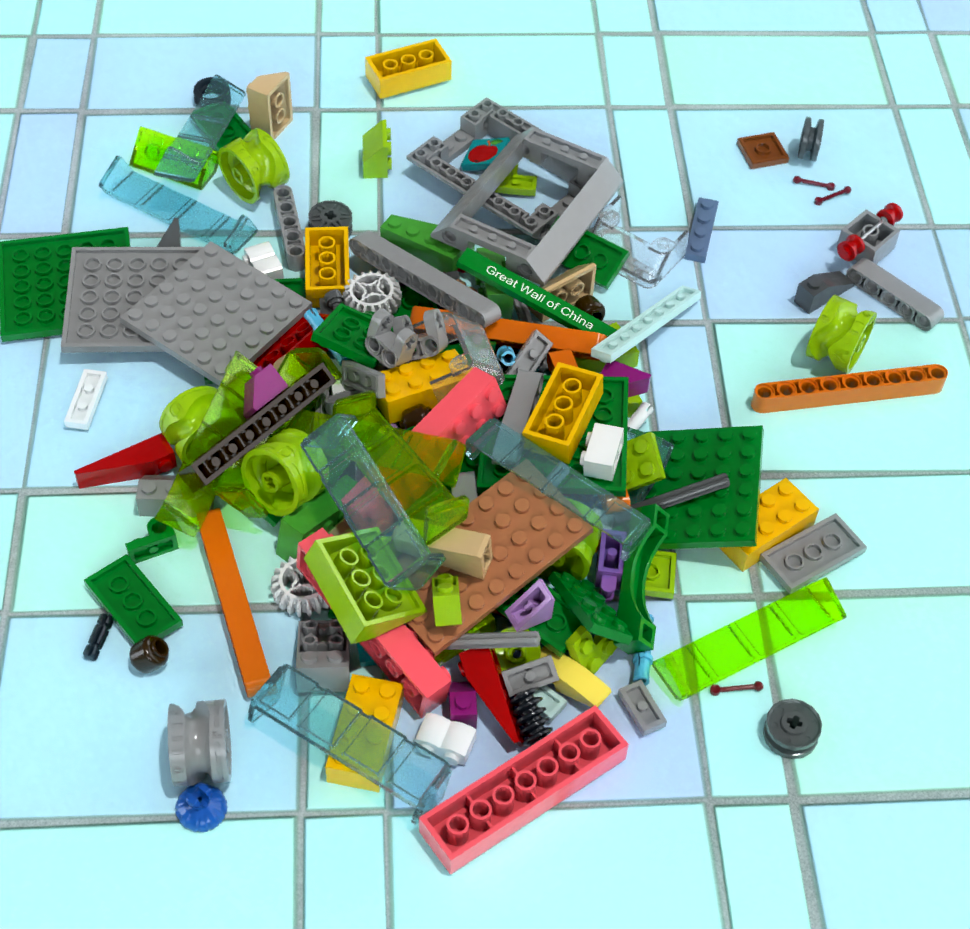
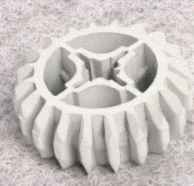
(371, 290)
(301, 596)

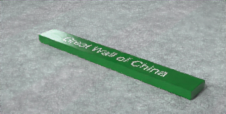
(530, 294)

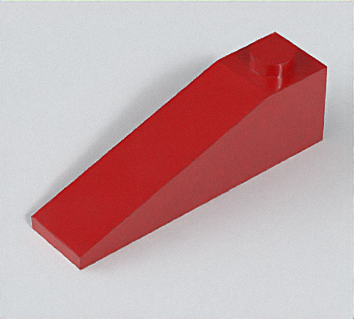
(144, 458)
(485, 676)

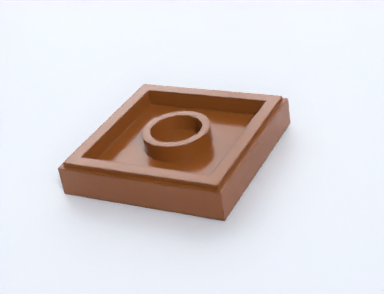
(762, 150)

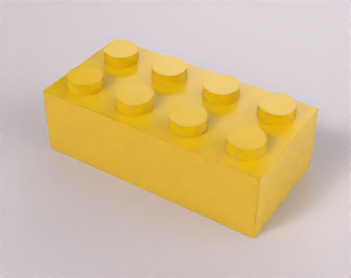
(408, 68)
(326, 261)
(410, 384)
(564, 410)
(781, 515)
(375, 698)

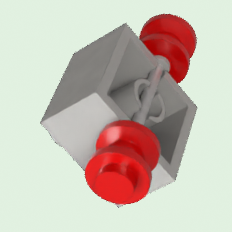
(870, 235)

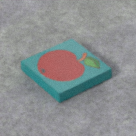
(482, 153)

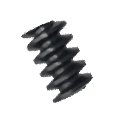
(530, 716)

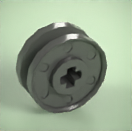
(811, 139)
(331, 214)
(792, 728)

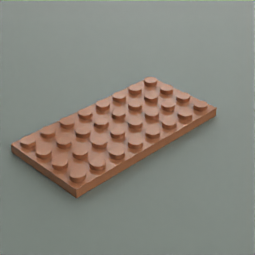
(526, 539)

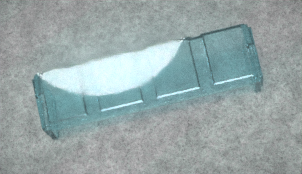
(201, 131)
(167, 204)
(560, 483)
(370, 505)
(353, 738)

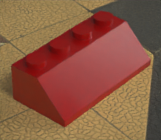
(296, 337)

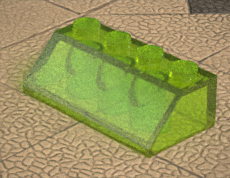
(150, 148)

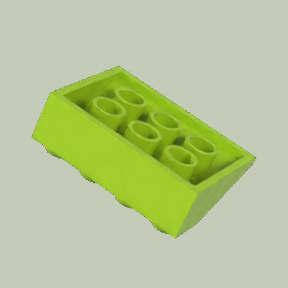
(356, 590)

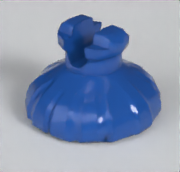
(202, 814)

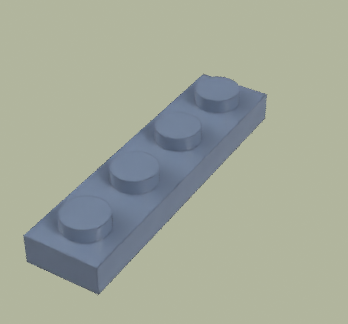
(701, 230)

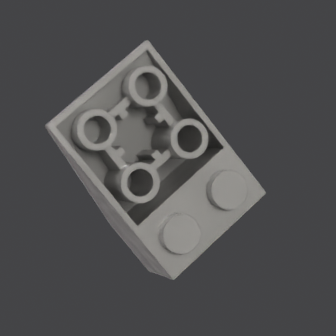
(324, 653)

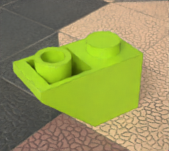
(446, 600)

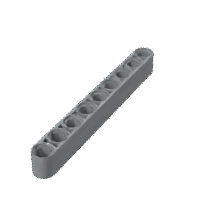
(424, 279)

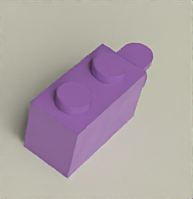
(608, 567)

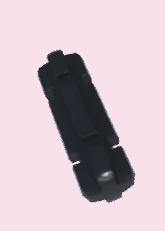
(98, 637)

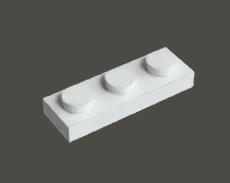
(86, 399)

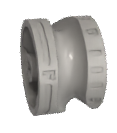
(199, 743)

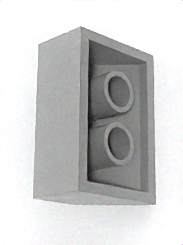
(152, 493)

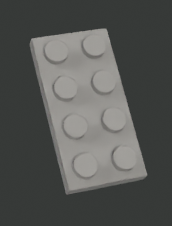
(812, 553)

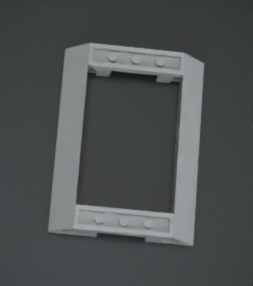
(497, 122)
(524, 258)

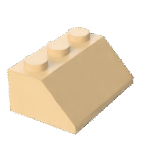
(270, 103)
(570, 285)

